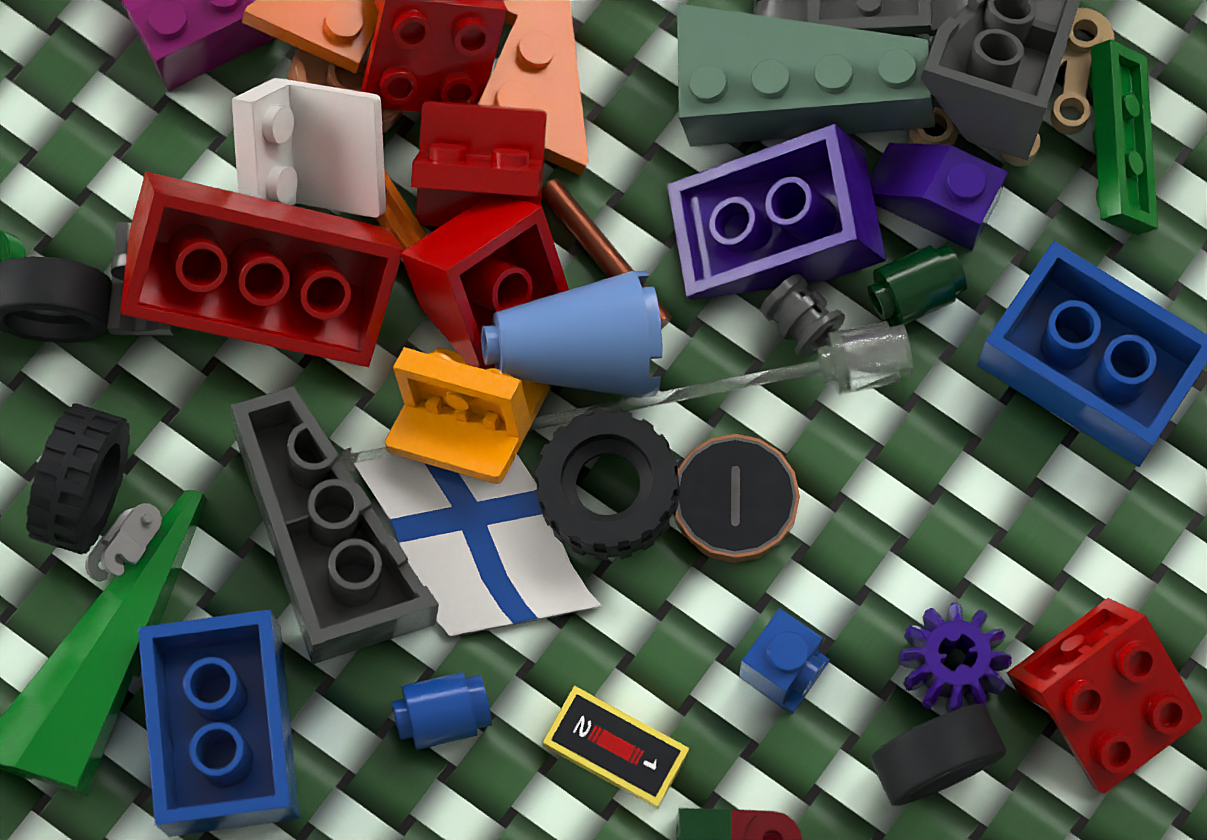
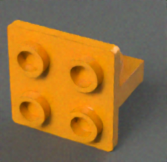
(461, 414)

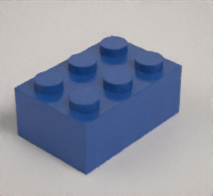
(1095, 353)
(218, 723)

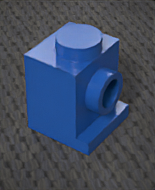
(784, 661)

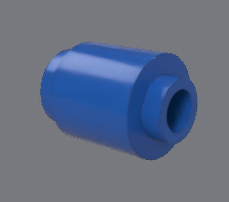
(442, 710)

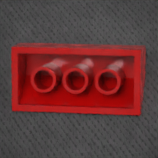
(258, 270)

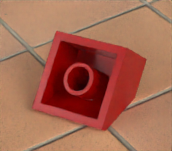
(482, 264)

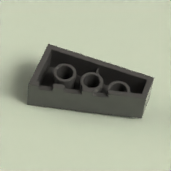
(332, 550)

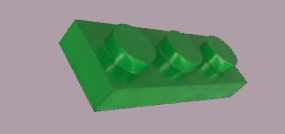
(1123, 137)

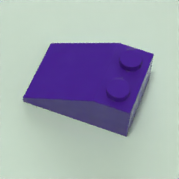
(776, 216)

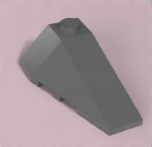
(998, 69)

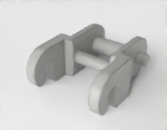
(123, 541)

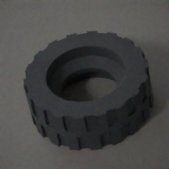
(599, 436)
(78, 478)

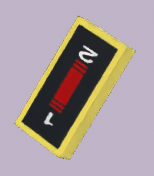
(616, 747)

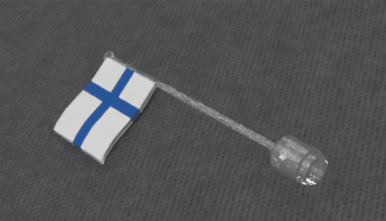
(488, 544)

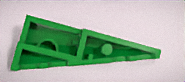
(72, 703)

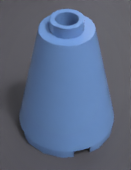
(582, 338)

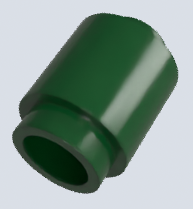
(917, 284)

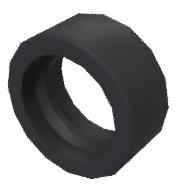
(53, 299)
(938, 754)

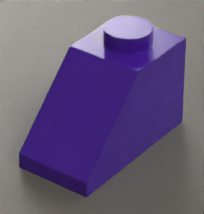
(938, 189)

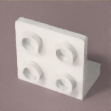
(310, 146)

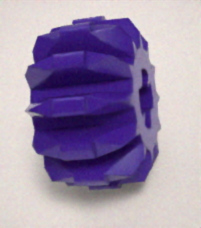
(943, 638)

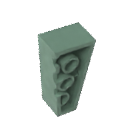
(787, 77)

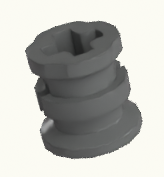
(801, 315)

